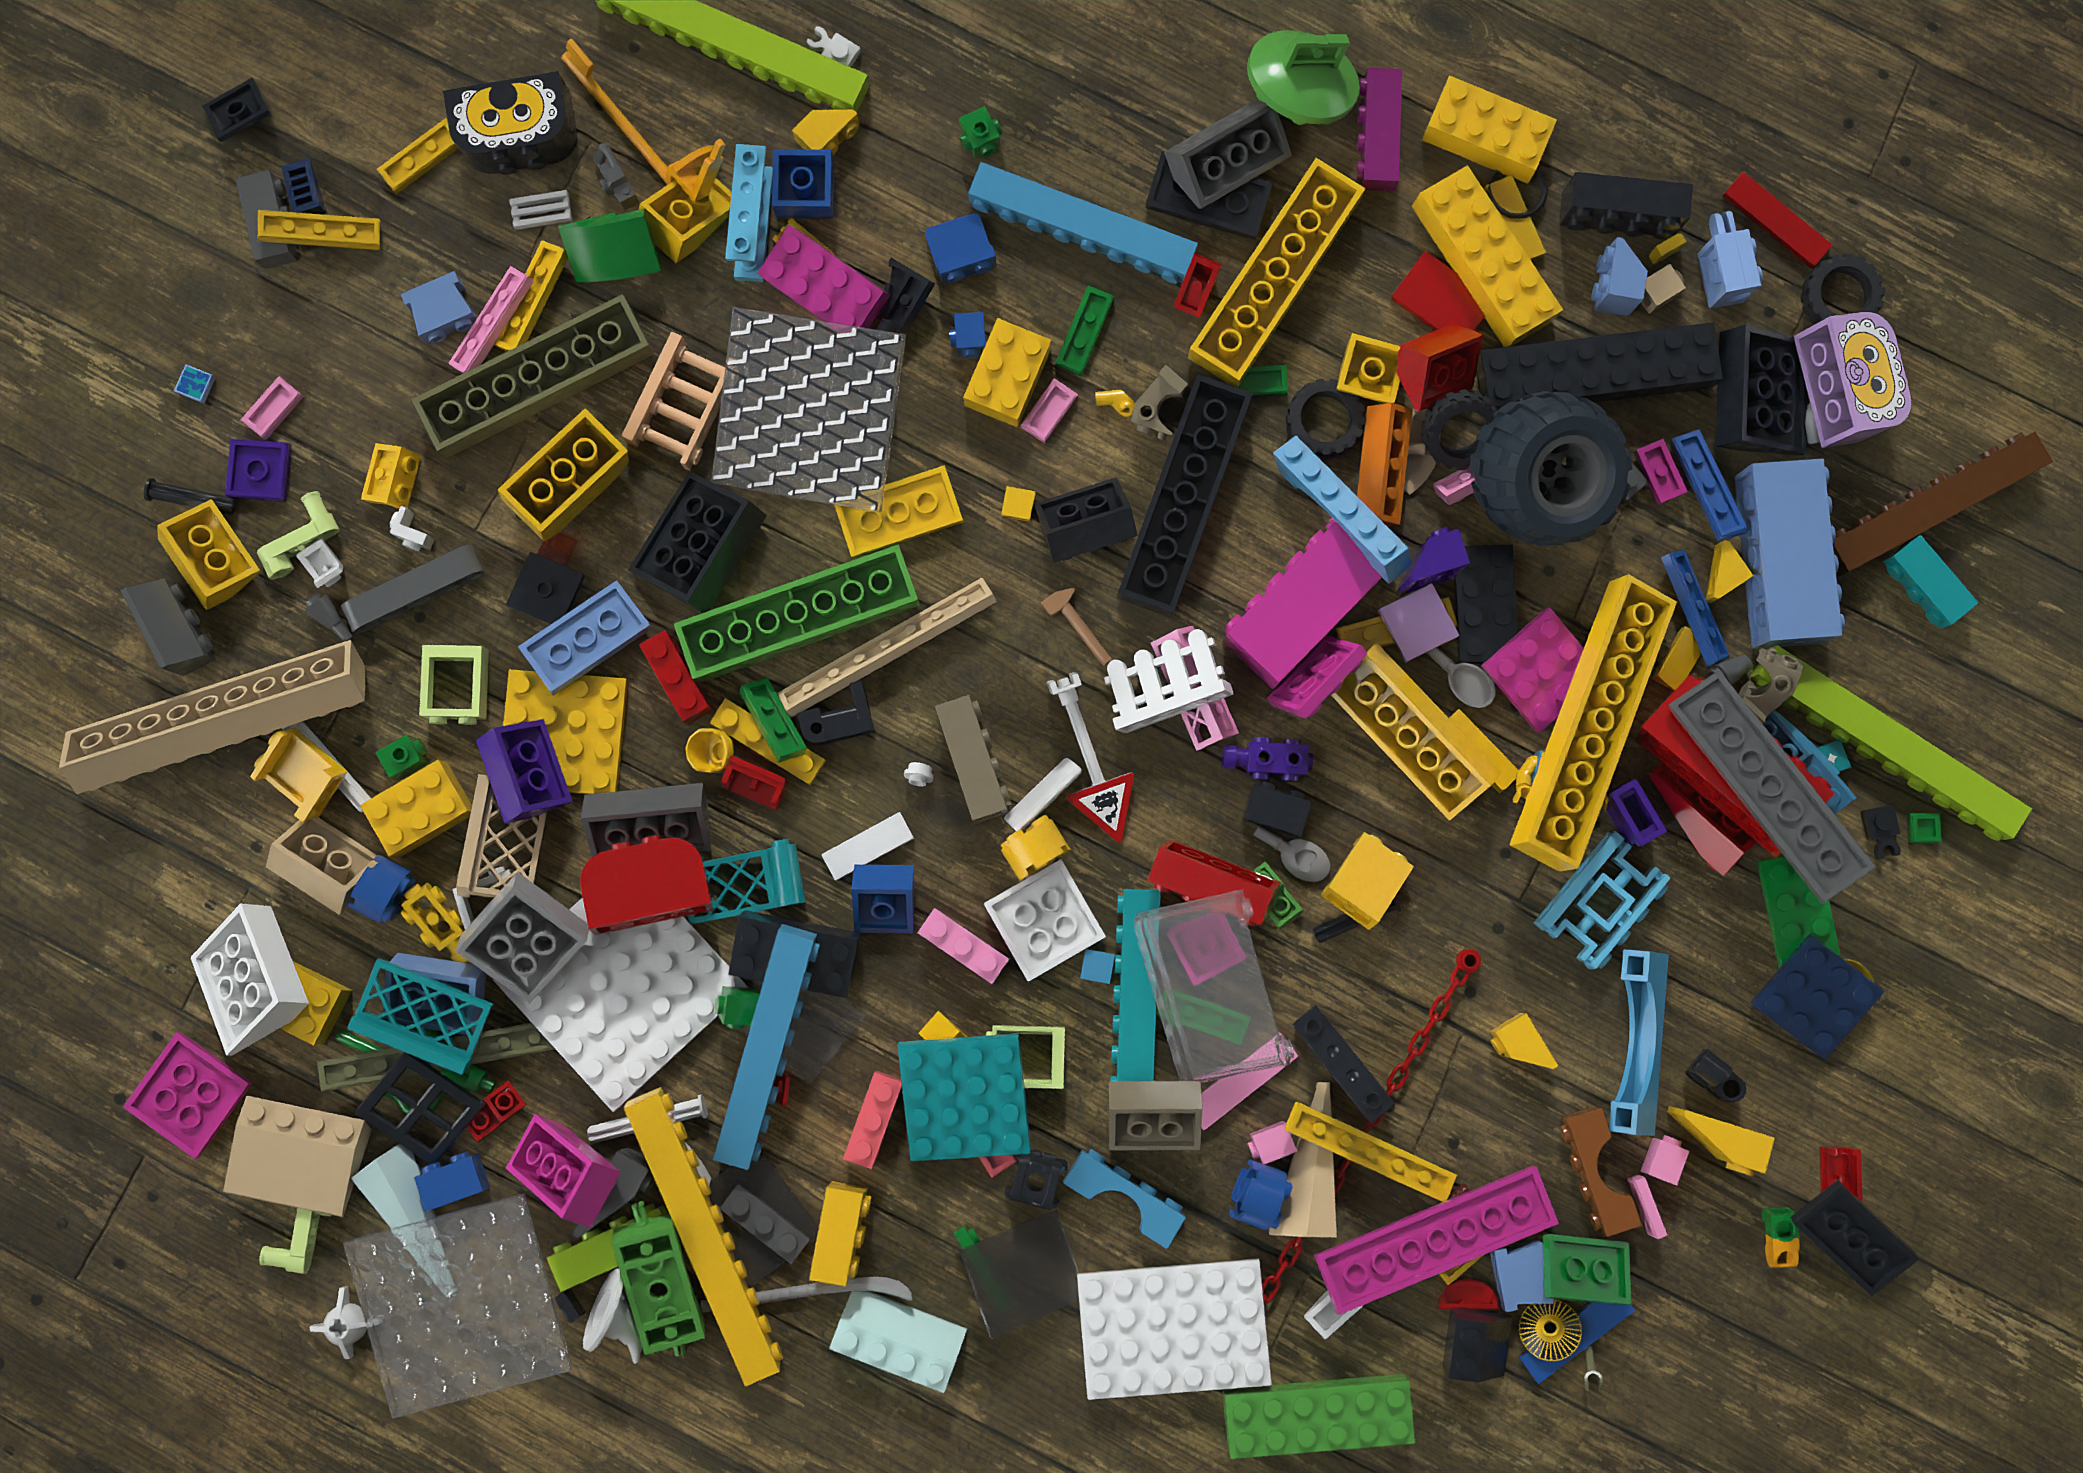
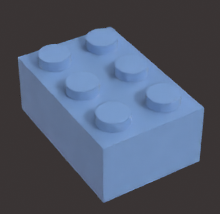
(454, 974)

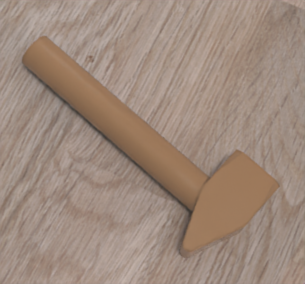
(1060, 602)

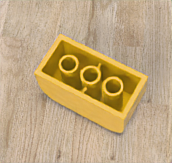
(565, 475)

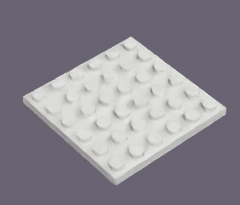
(629, 1003)

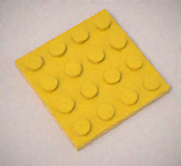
(582, 724)

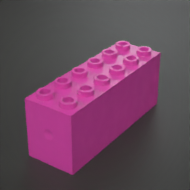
(1301, 605)

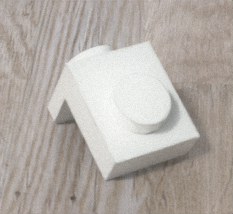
(412, 538)
(321, 563)

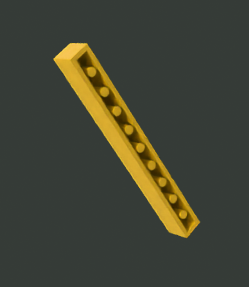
(703, 1235)

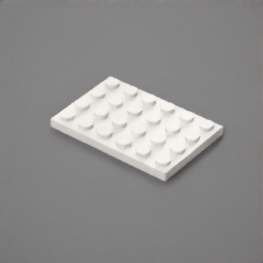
(1173, 1329)

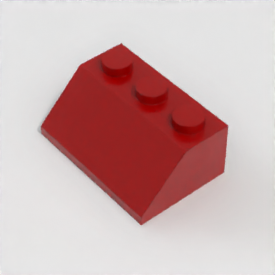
(1438, 364)

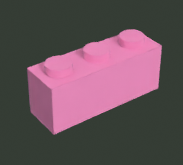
(963, 946)

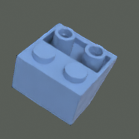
(1620, 280)

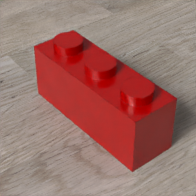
(676, 677)

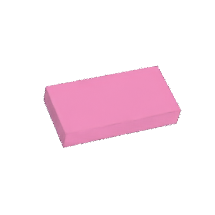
(272, 408)
(1049, 410)
(1646, 1206)

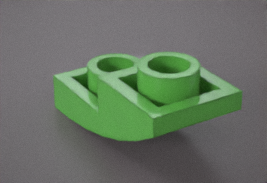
(1285, 907)

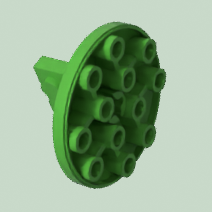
(1304, 76)

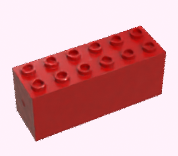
(1674, 747)

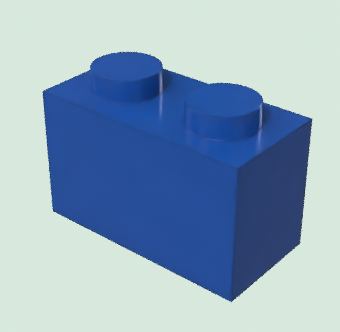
(451, 1182)

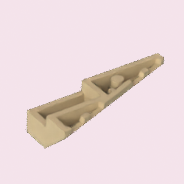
(1312, 1199)

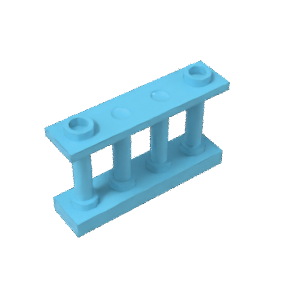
(749, 212)

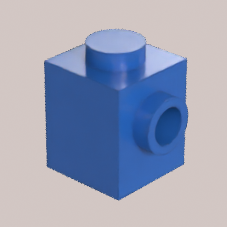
(968, 335)

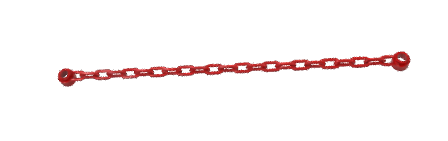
(1446, 998)

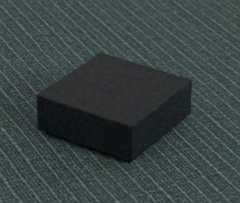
(569, 1305)

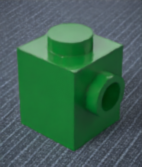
(402, 756)
(737, 1006)

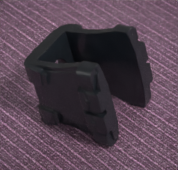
(1042, 1164)

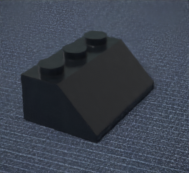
(1086, 519)

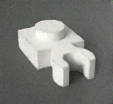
(836, 48)

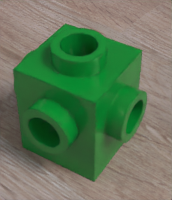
(980, 133)

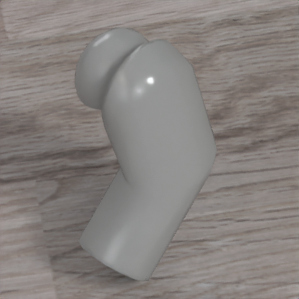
(1810, 425)

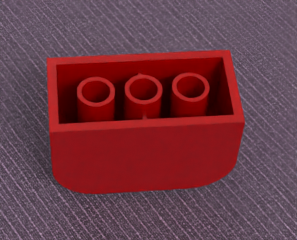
(644, 884)

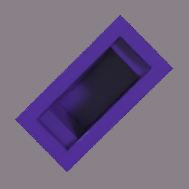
(1633, 814)

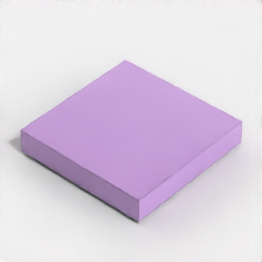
(1418, 623)

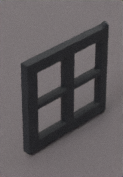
(418, 1108)

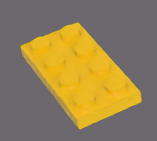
(908, 511)

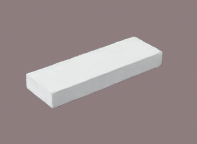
(867, 846)

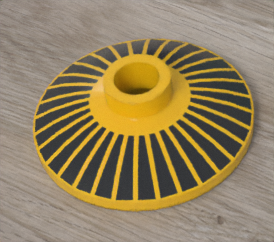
(1550, 1345)

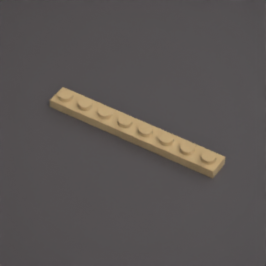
(886, 647)

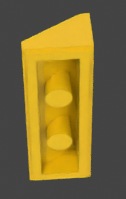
(1488, 749)

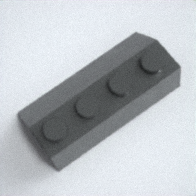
(1229, 153)
(648, 812)

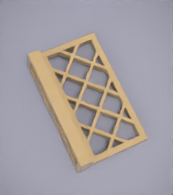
(476, 842)

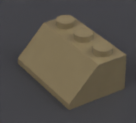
(1154, 1115)

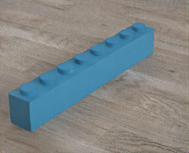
(1081, 223)
(765, 1047)

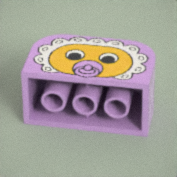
(1853, 377)

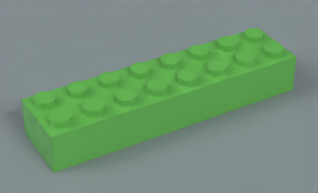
(796, 614)

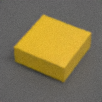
(1667, 248)
(1018, 503)

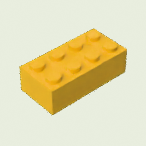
(1489, 129)

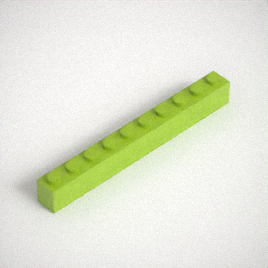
(748, 48)
(1902, 752)

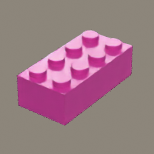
(822, 281)
(563, 1171)

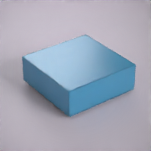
(1097, 966)

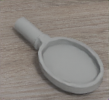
(1466, 680)
(1298, 856)

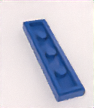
(1709, 486)
(1695, 607)
(1595, 1321)

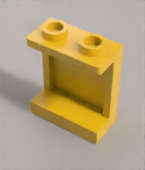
(299, 772)
(1367, 880)

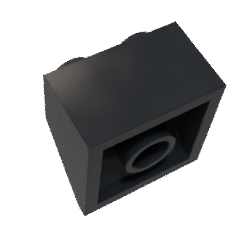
(1476, 1345)

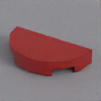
(1468, 1294)

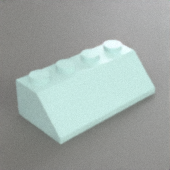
(898, 1339)

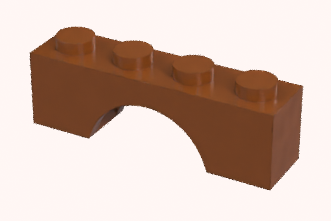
(1587, 1134)

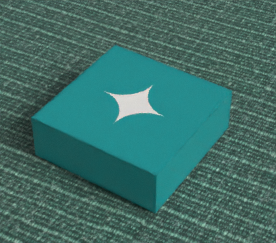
(1835, 754)

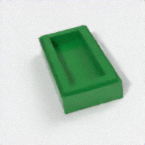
(1266, 381)

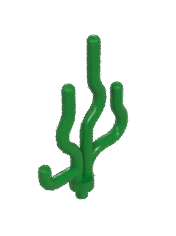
(472, 1079)

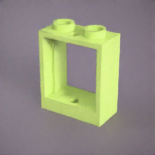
(433, 653)
(1058, 1044)

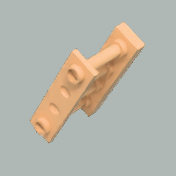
(651, 402)

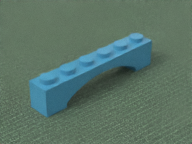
(1374, 539)
(1637, 1097)

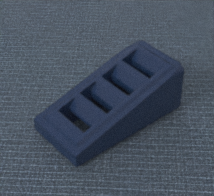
(314, 207)

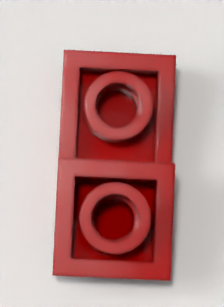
(498, 1108)

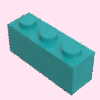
(1930, 582)

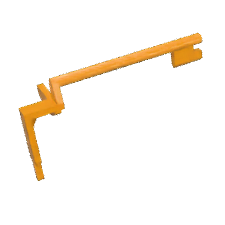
(682, 171)

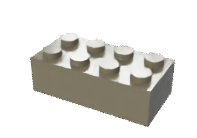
(971, 758)

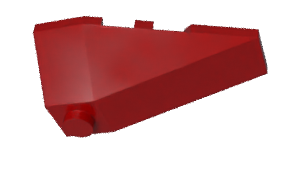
(1709, 830)

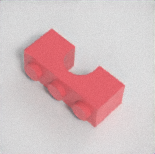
(873, 1120)

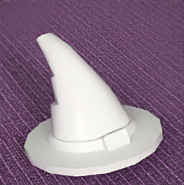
(612, 1318)

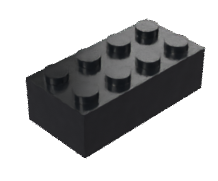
(1625, 205)
(833, 965)

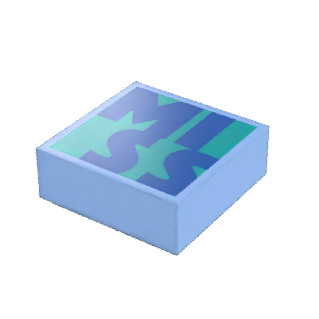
(194, 383)

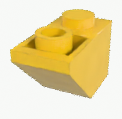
(826, 129)

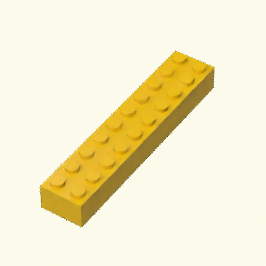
(1593, 724)

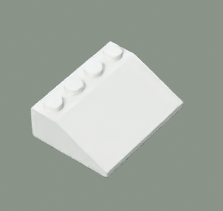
(248, 977)

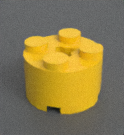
(1035, 849)

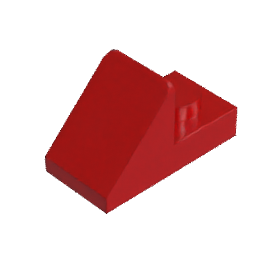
(1197, 285)

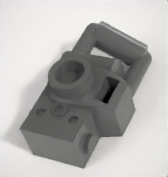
(614, 178)

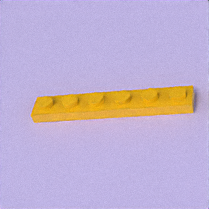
(1370, 1152)

